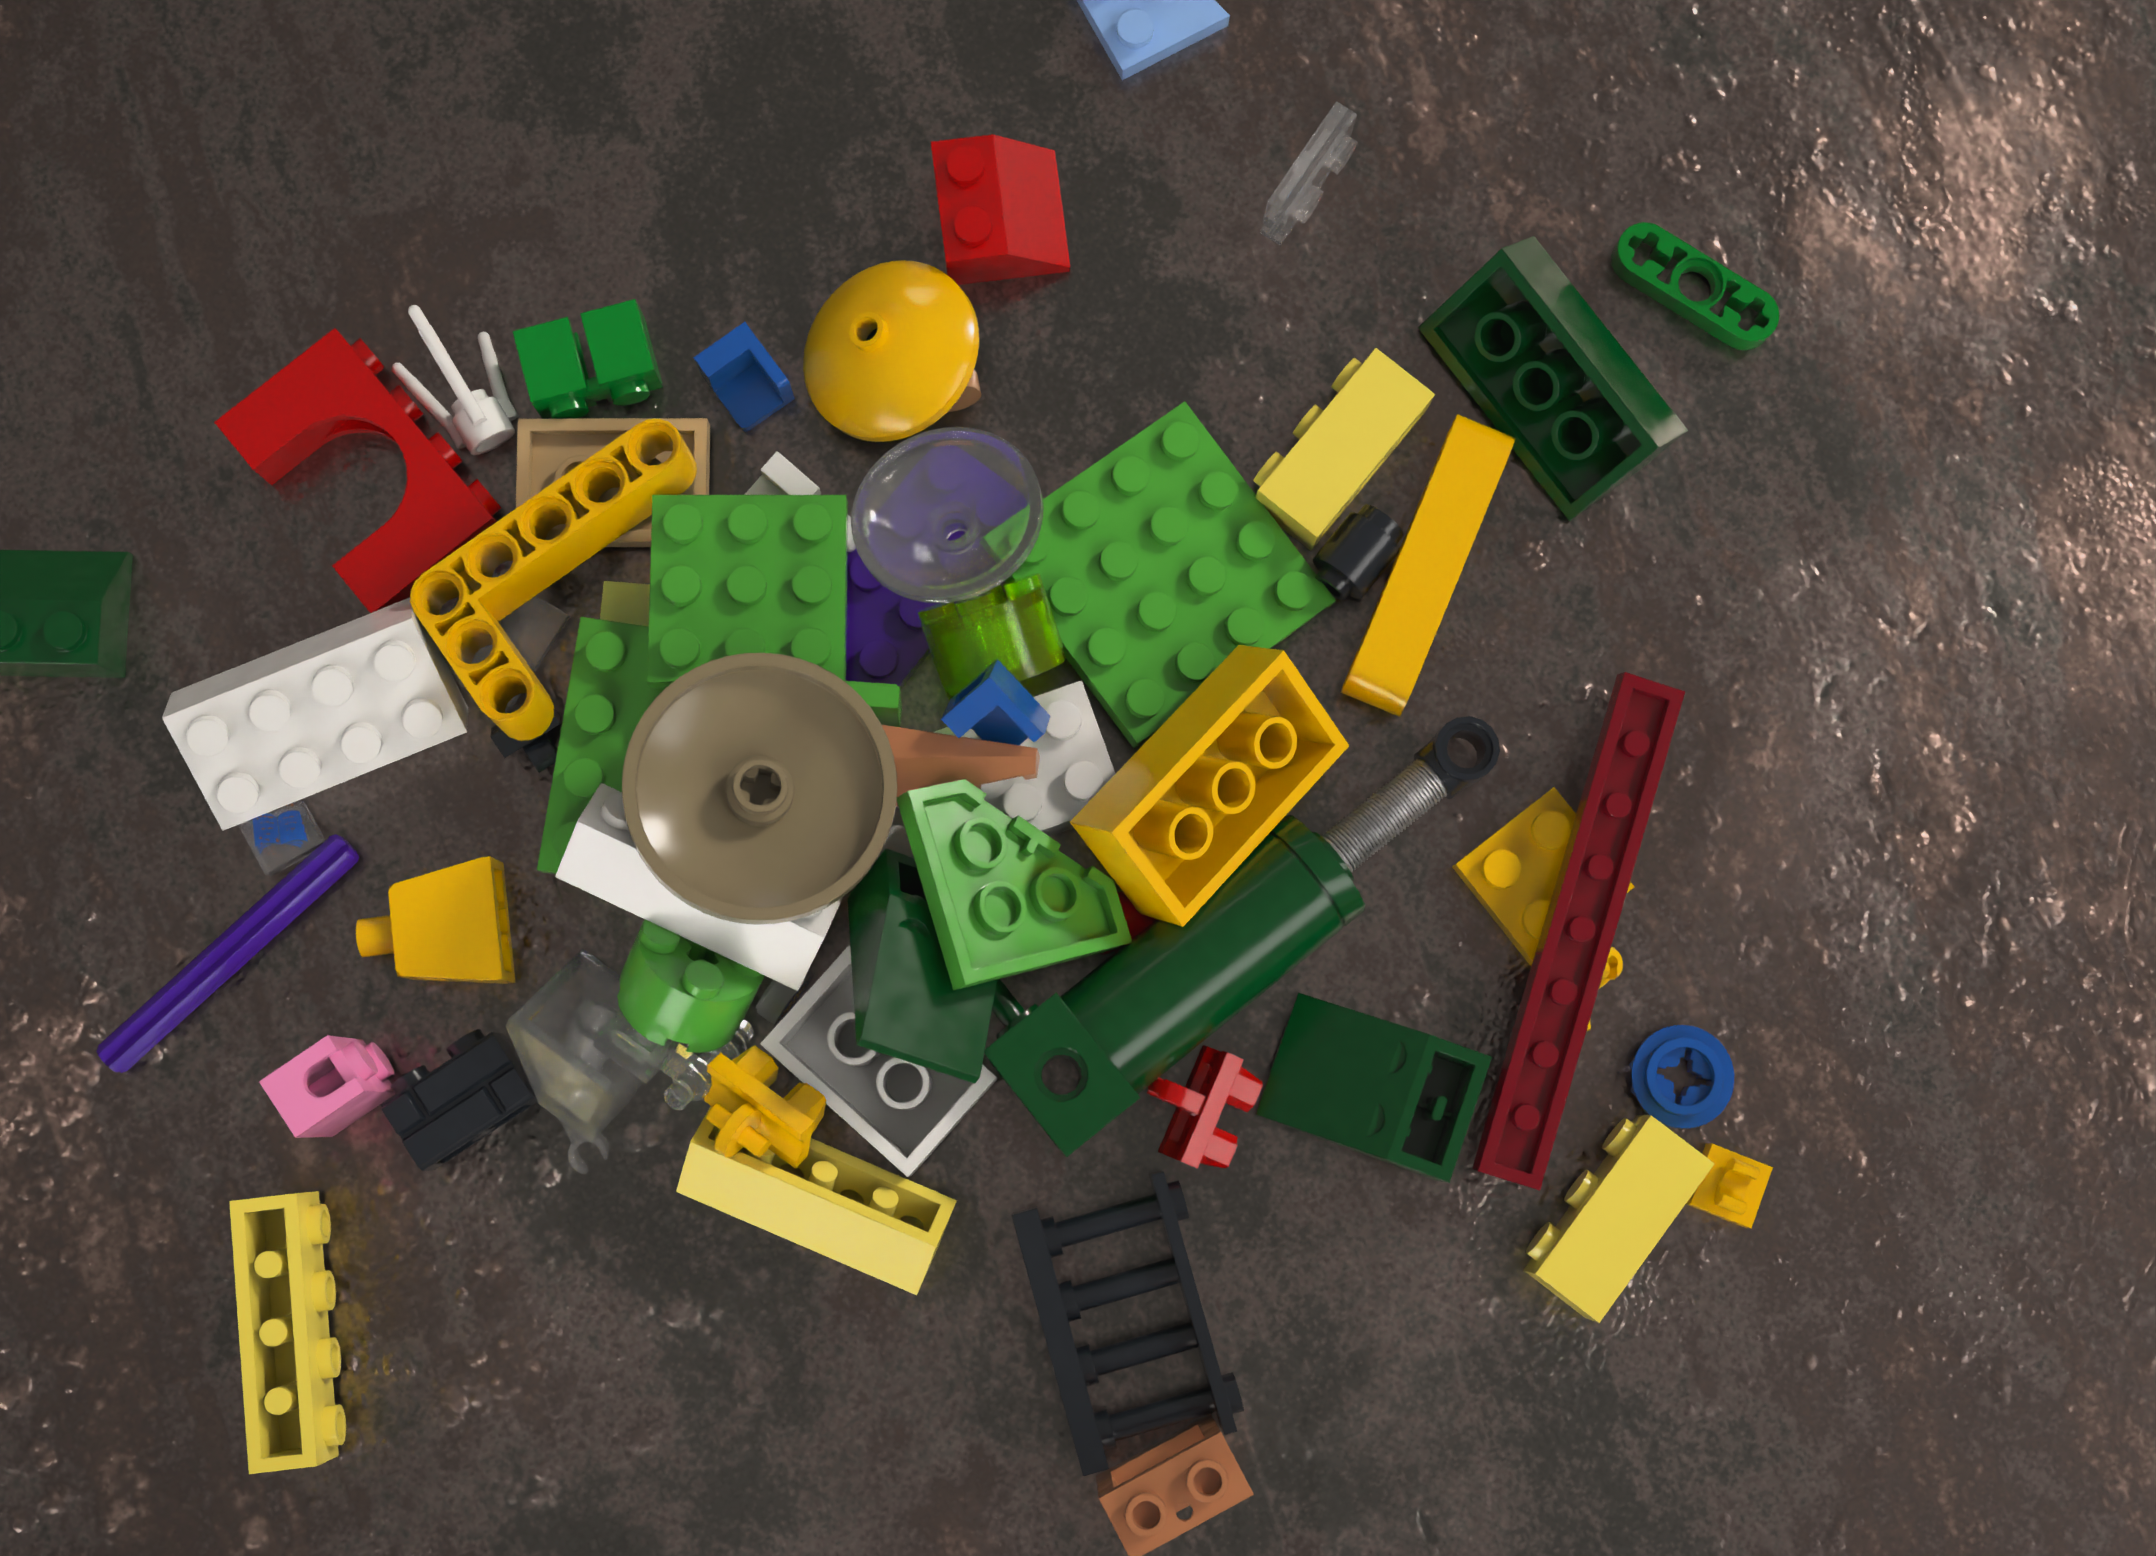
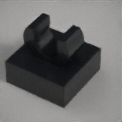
(540, 750)

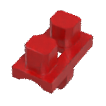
(1192, 1130)

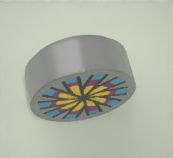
(780, 999)

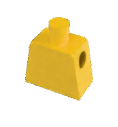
(446, 925)

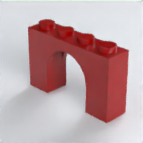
(337, 393)

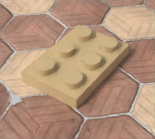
(556, 446)

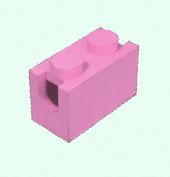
(330, 1086)

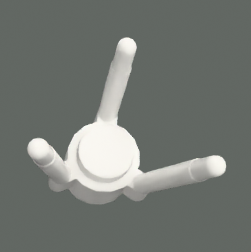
(479, 420)

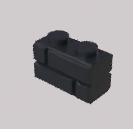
(459, 1100)

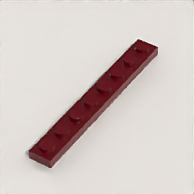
(1578, 931)

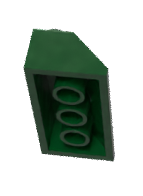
(1551, 376)
(64, 613)

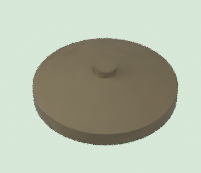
(759, 788)

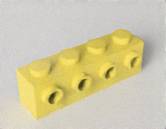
(825, 1205)
(285, 1331)

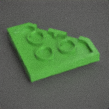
(1003, 888)

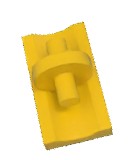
(754, 1114)

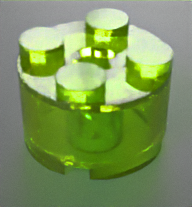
(994, 625)

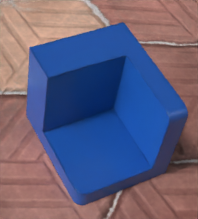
(744, 377)
(996, 709)

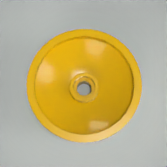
(909, 367)

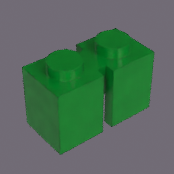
(558, 370)

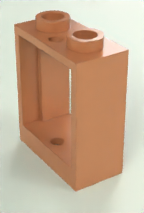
(1175, 1473)

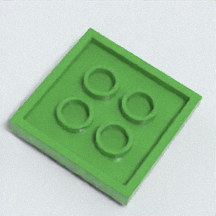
(746, 580)

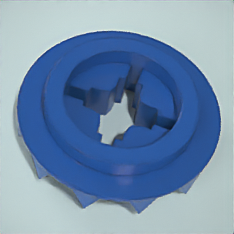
(1705, 1059)

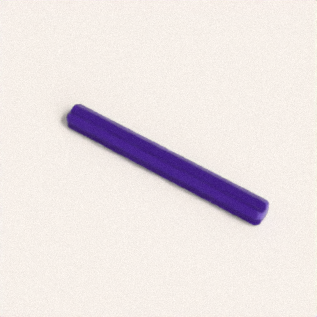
(227, 954)

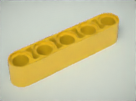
(1428, 565)

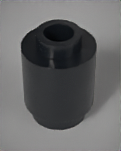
(1358, 552)

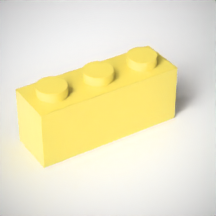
(1341, 446)
(1616, 1215)

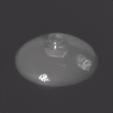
(943, 486)

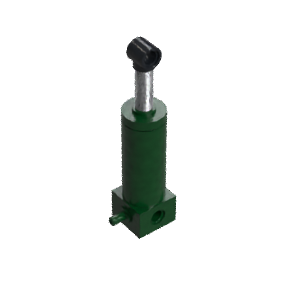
(1186, 982)

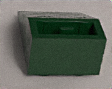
(902, 979)
(1374, 1087)

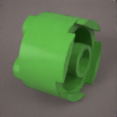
(684, 991)

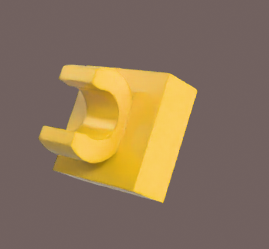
(1731, 1186)

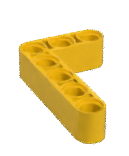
(541, 563)

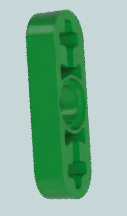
(1721, 279)

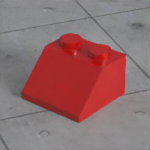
(999, 209)

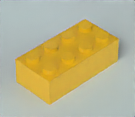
(1210, 784)

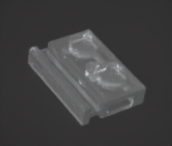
(1300, 188)

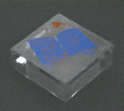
(282, 836)

